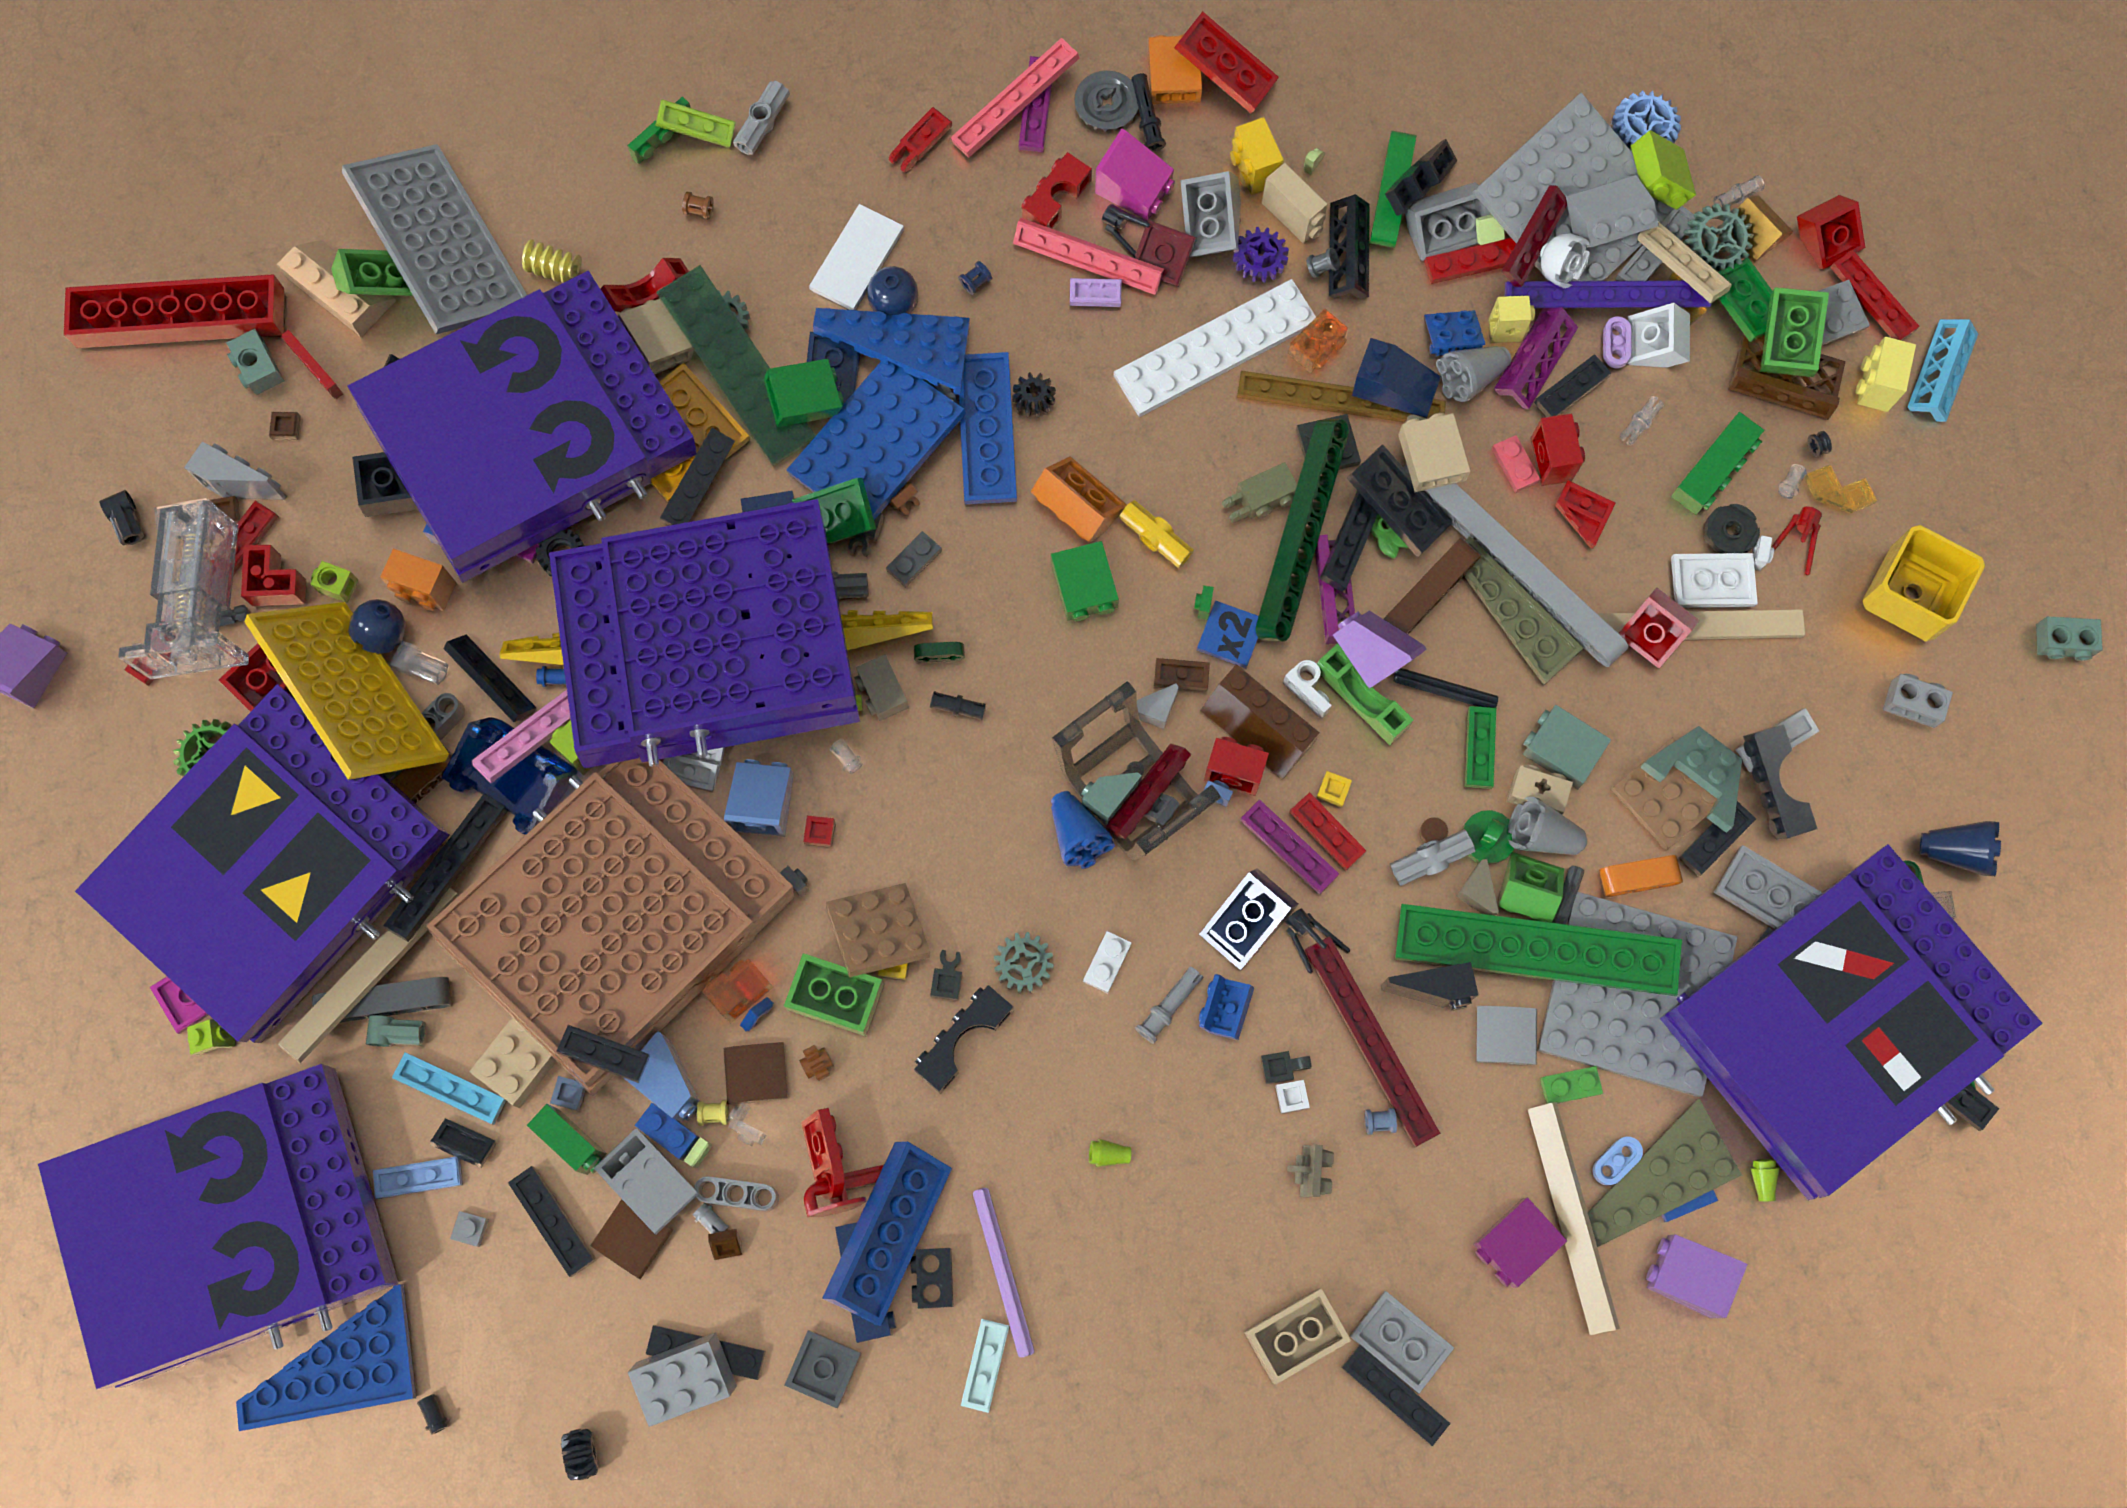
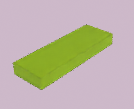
(695, 123)

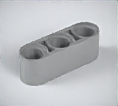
(722, 1194)

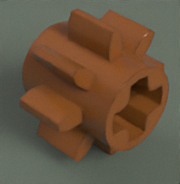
(816, 1062)

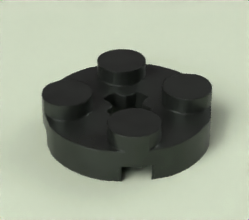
(1726, 516)

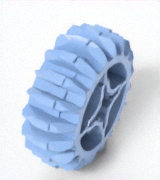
(1658, 115)

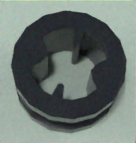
(1819, 444)

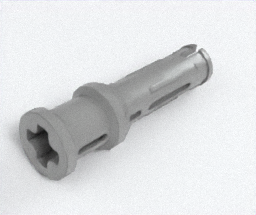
(1161, 1014)

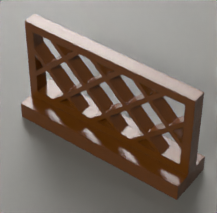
(1784, 390)

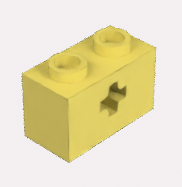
(1510, 319)

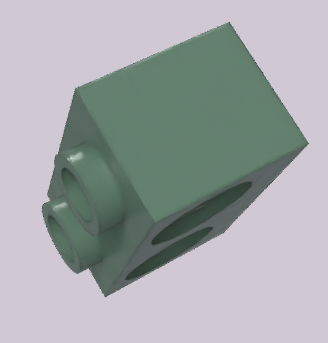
(2068, 633)

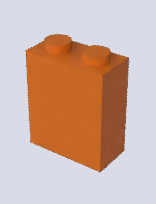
(1171, 74)

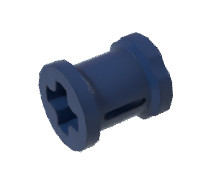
(983, 276)

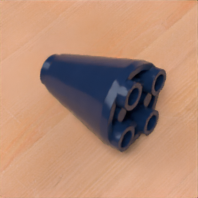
(1965, 846)

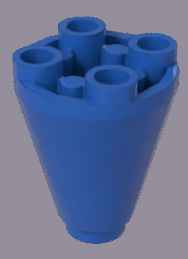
(1078, 832)

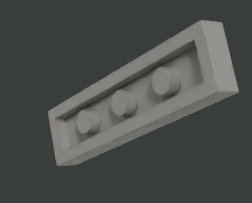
(1644, 262)

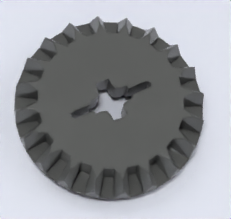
(1105, 86)

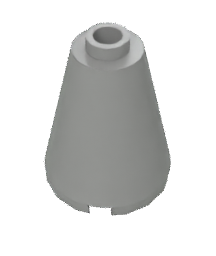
(1543, 829)

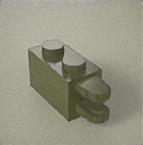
(1263, 493)

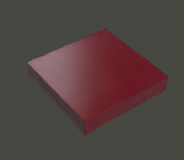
(1167, 250)

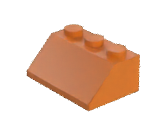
(1078, 498)

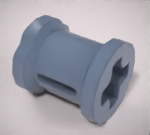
(1380, 1121)

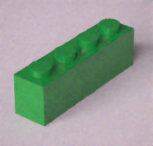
(1717, 463)

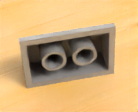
(1612, 211)
(1445, 221)

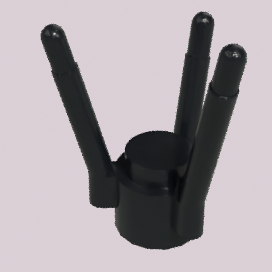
(1117, 218)
(1303, 924)

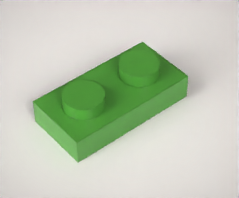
(1571, 1085)

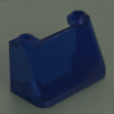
(531, 784)

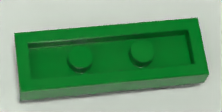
(651, 138)
(1480, 747)

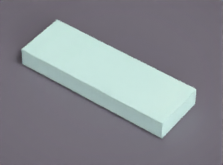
(985, 1365)

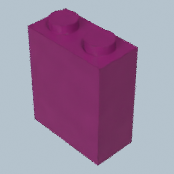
(1519, 1243)

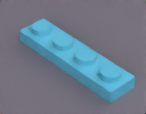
(449, 1088)

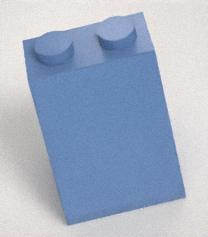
(759, 798)
(666, 1080)

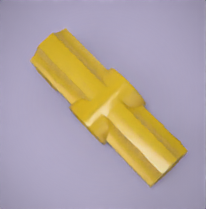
(1156, 533)

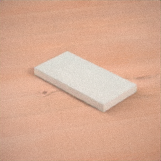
(856, 257)

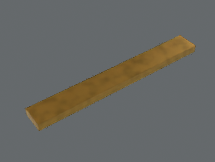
(1319, 396)

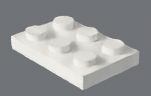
(1714, 580)

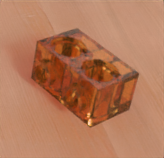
(1313, 338)

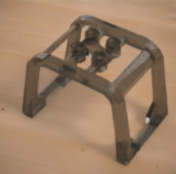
(1125, 699)

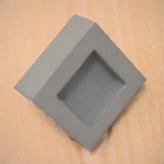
(469, 1229)

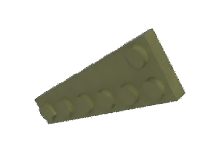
(1527, 624)

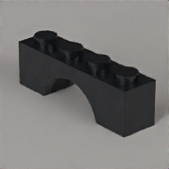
(1767, 751)
(986, 1011)

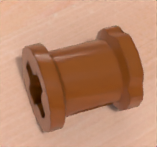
(697, 205)

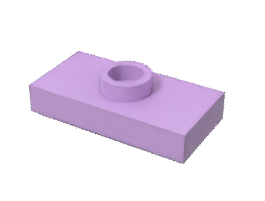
(1095, 292)

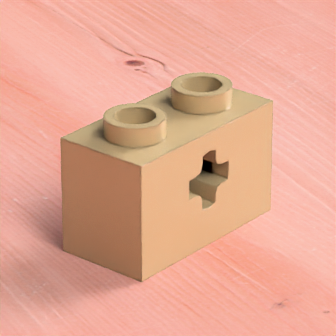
(1525, 784)

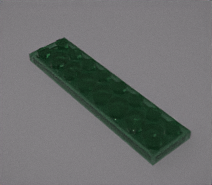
(731, 361)

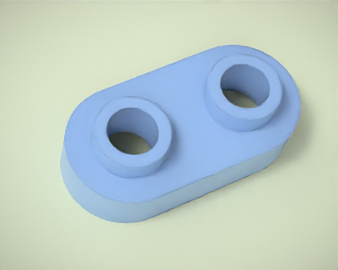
(1617, 1161)

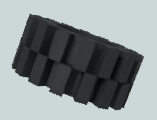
(548, 545)

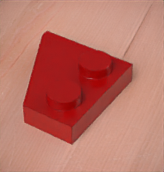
(1585, 511)

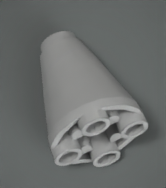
(1471, 370)

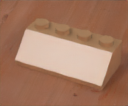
(310, 270)

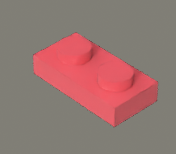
(1515, 464)

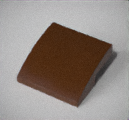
(755, 1073)
(629, 1240)

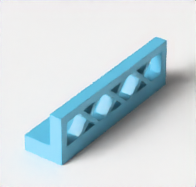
(1952, 368)

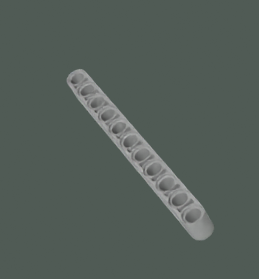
(1530, 574)

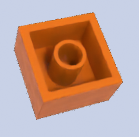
(418, 580)

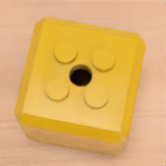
(1937, 570)

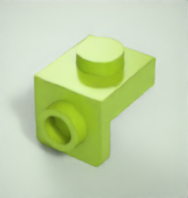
(207, 1037)

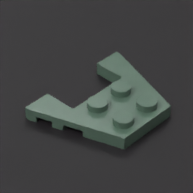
(1707, 764)

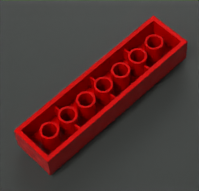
(173, 311)

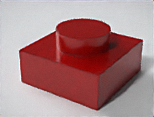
(819, 831)

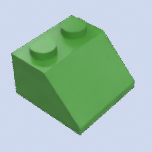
(1532, 888)

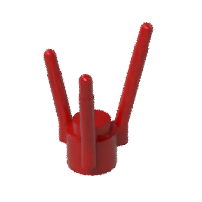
(1807, 523)

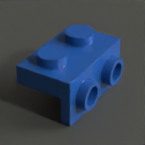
(1225, 1007)

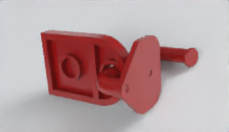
(828, 1170)

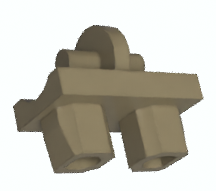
(1309, 1170)

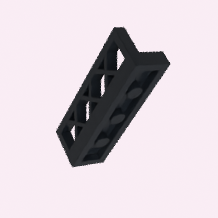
(1355, 244)

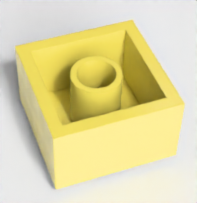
(1885, 374)

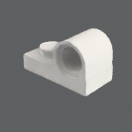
(1304, 690)

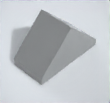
(1157, 706)

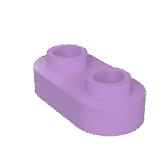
(1617, 344)

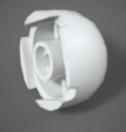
(1564, 258)

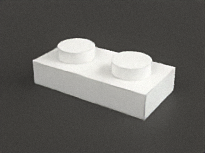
(1107, 962)

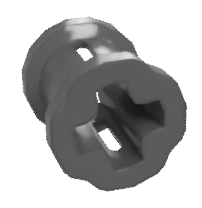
(1323, 262)

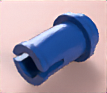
(550, 676)

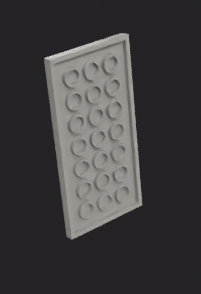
(434, 236)

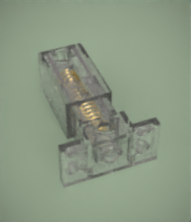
(192, 588)

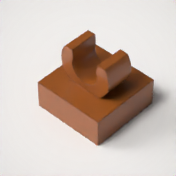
(903, 496)

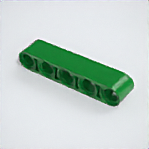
(1397, 162)

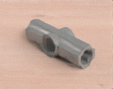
(754, 128)
(1432, 857)

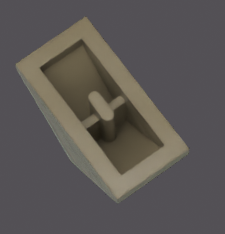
(1479, 890)

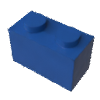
(667, 1131)

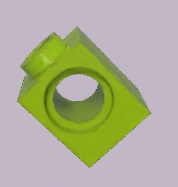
(341, 589)

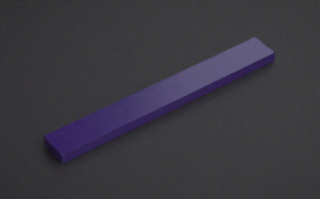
(1609, 294)

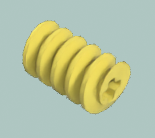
(550, 264)

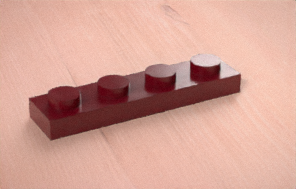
(1535, 236)
(1148, 790)

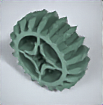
(1736, 248)

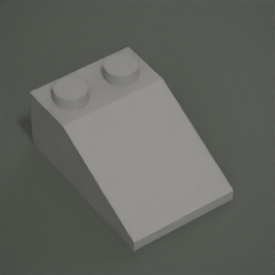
(1212, 212)

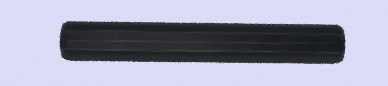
(1445, 688)

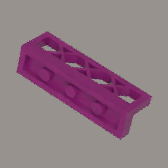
(1535, 350)
(1327, 594)

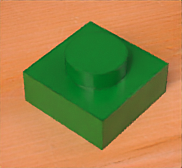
(1203, 602)

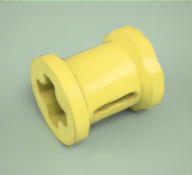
(712, 1113)

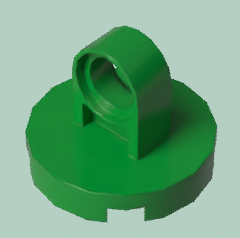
(1489, 836)

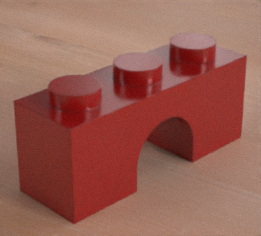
(1066, 176)

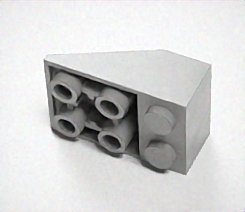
(231, 475)
(646, 1180)

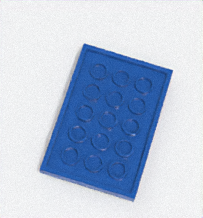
(879, 436)

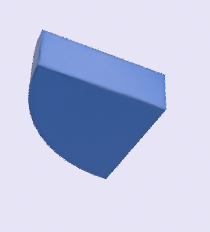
(755, 1012)

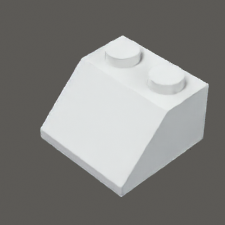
(1660, 337)

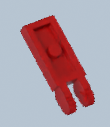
(921, 138)

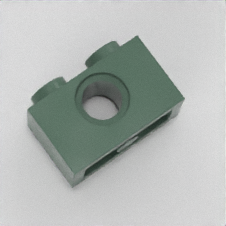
(264, 372)

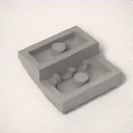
(1507, 1035)

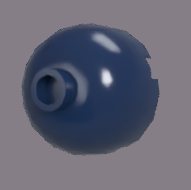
(892, 291)
(377, 626)

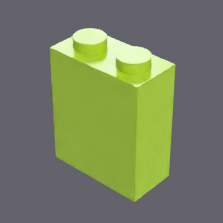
(1663, 169)

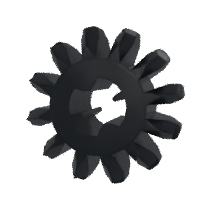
(1042, 389)
(579, 1454)

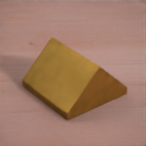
(1766, 226)

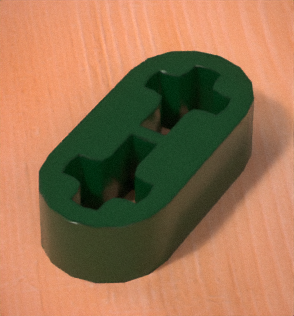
(939, 652)

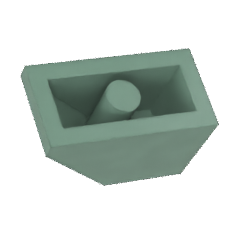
(1109, 794)

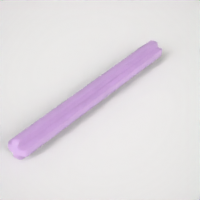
(1003, 1272)

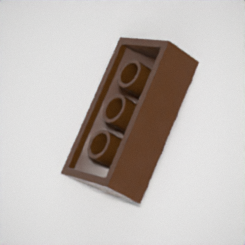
(1259, 718)

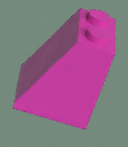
(1133, 176)

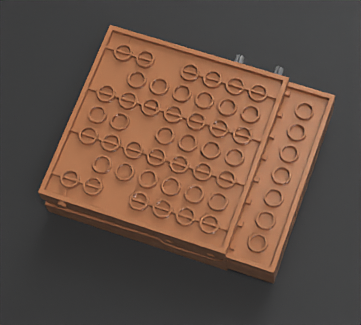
(612, 911)

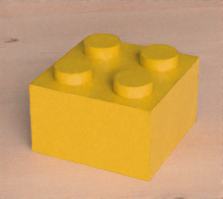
(1255, 154)

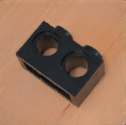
(941, 1277)

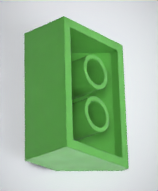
(368, 273)

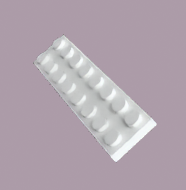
(1214, 348)

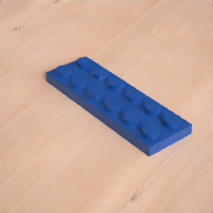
(987, 430)

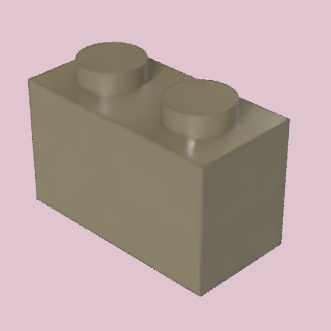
(881, 687)

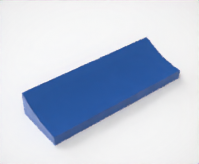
(887, 1232)

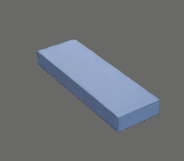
(417, 1177)

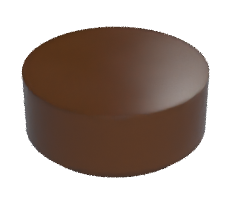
(1433, 830)

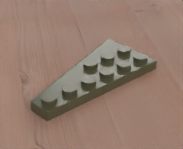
(1672, 1172)

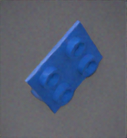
(1454, 331)

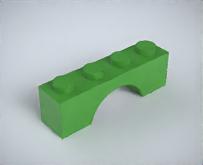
(1379, 712)

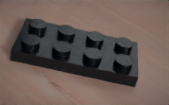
(1393, 497)

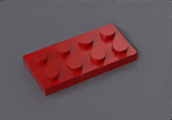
(1226, 62)

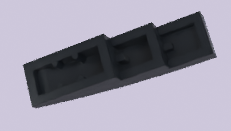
(1421, 177)

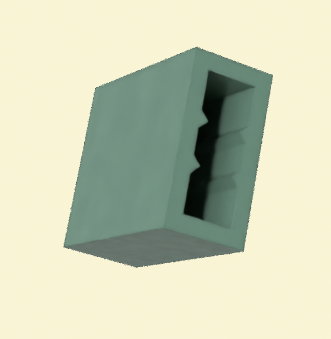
(1565, 745)

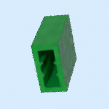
(803, 392)
(1084, 581)
(566, 1139)

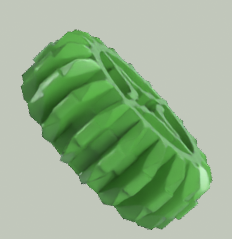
(199, 739)

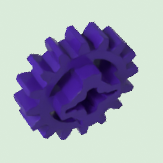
(1252, 245)

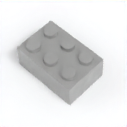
(682, 1379)

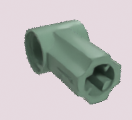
(386, 1031)

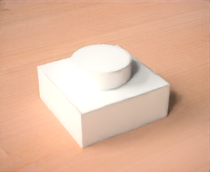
(1762, 552)
(1292, 1096)

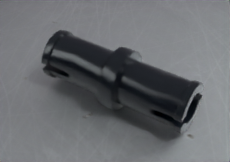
(957, 705)

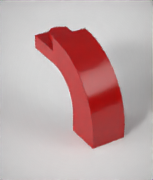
(645, 289)

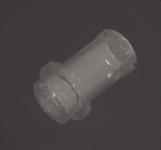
(1789, 487)
(846, 756)

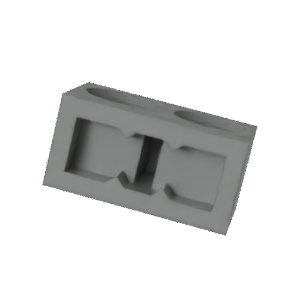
(1917, 706)

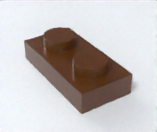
(1184, 673)

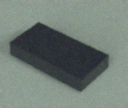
(463, 1143)

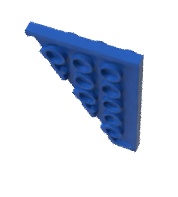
(921, 344)
(350, 1369)

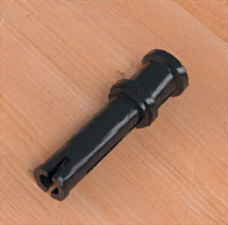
(1149, 123)

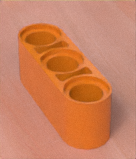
(1640, 875)

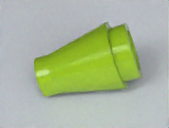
(1108, 1153)
(1765, 1178)

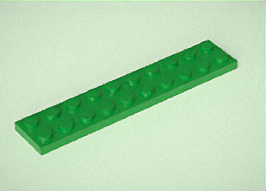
(1539, 949)

